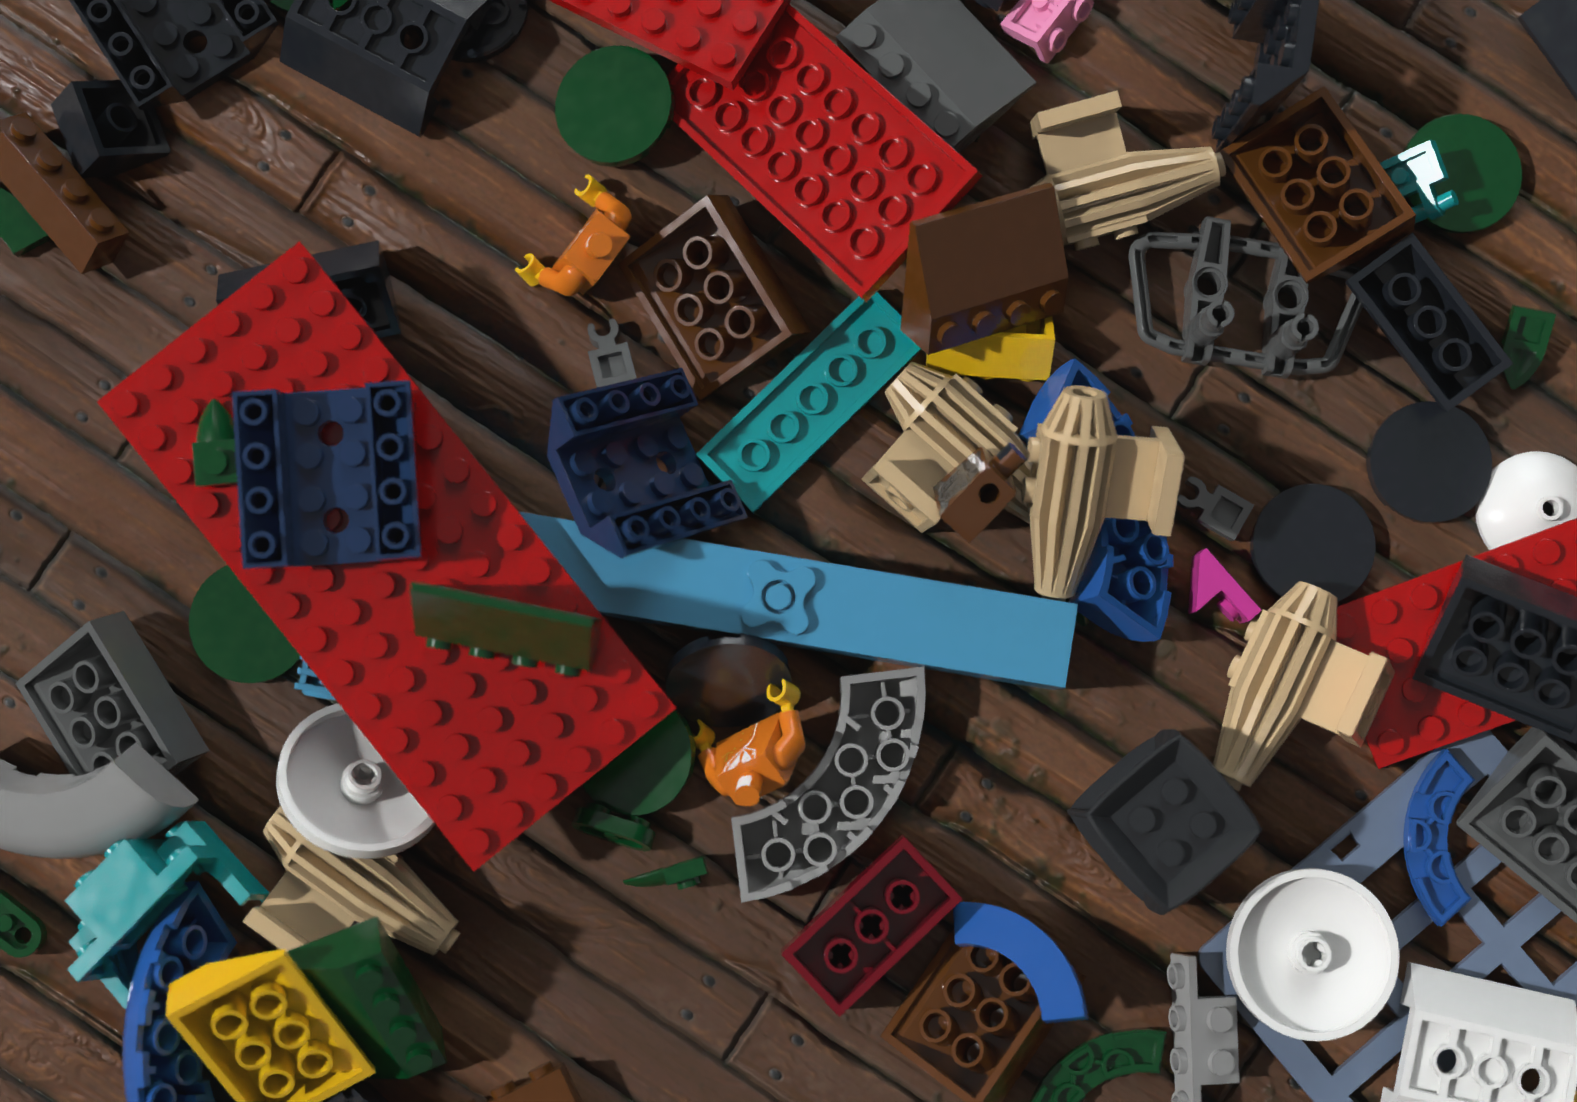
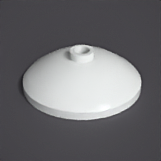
(1517, 493)

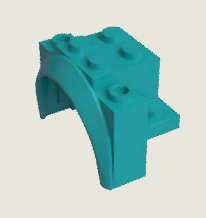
(134, 888)

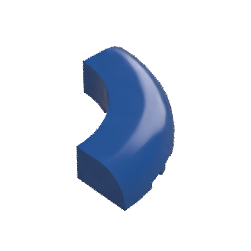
(1128, 565)
(155, 1055)

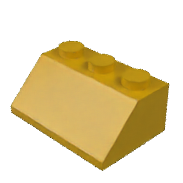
(1014, 354)

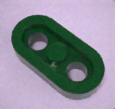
(628, 832)
(12, 920)

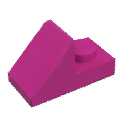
(1212, 580)

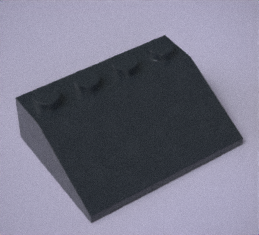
(1506, 647)

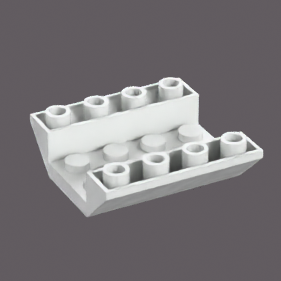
(1495, 1038)

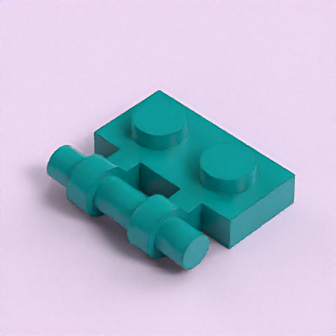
(1418, 172)

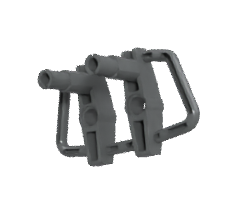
(1207, 315)

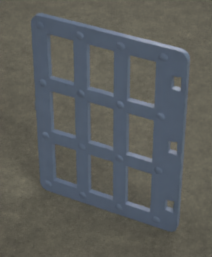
(1378, 836)

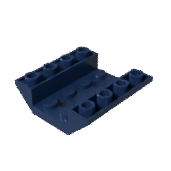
(618, 436)
(295, 480)

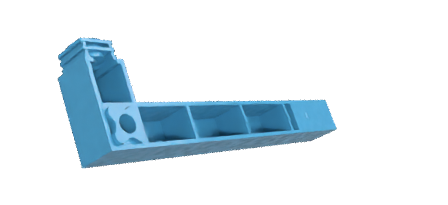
(815, 608)

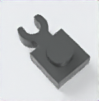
(610, 361)
(1220, 510)

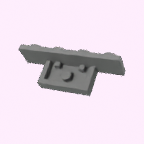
(1202, 1033)

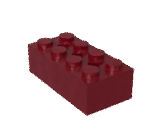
(870, 953)

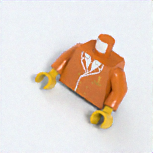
(591, 248)
(757, 756)

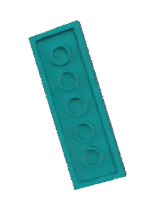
(810, 400)

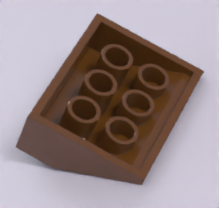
(1319, 187)
(984, 269)
(713, 295)
(970, 1022)

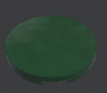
(614, 105)
(1480, 170)
(236, 634)
(648, 771)

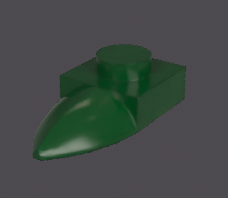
(1526, 342)
(215, 448)
(684, 874)

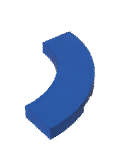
(1426, 835)
(1031, 950)

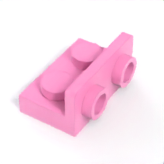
(1045, 23)

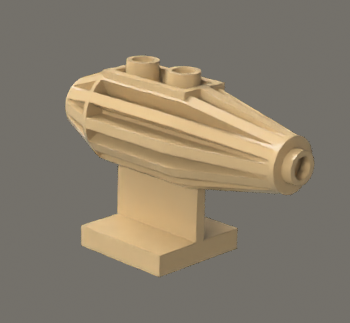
(1101, 184)
(942, 426)
(1090, 475)
(1294, 674)
(333, 891)

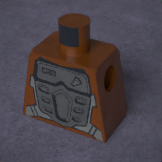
(978, 490)

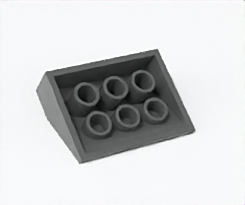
(937, 64)
(104, 696)
(1530, 816)

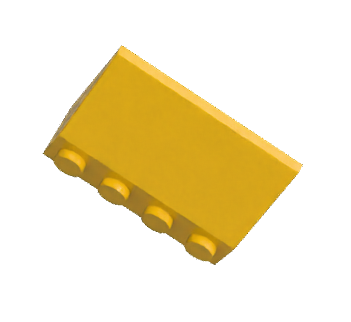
(265, 1030)

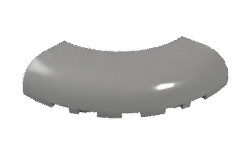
(845, 792)
(91, 811)

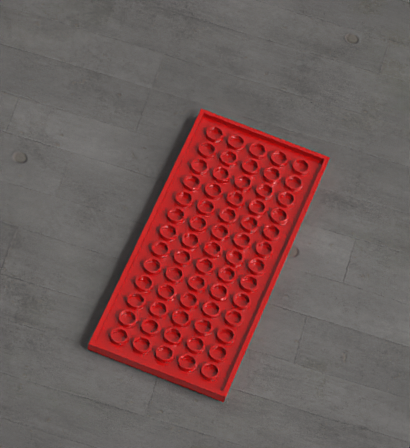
(464, 733)

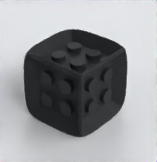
(1165, 821)

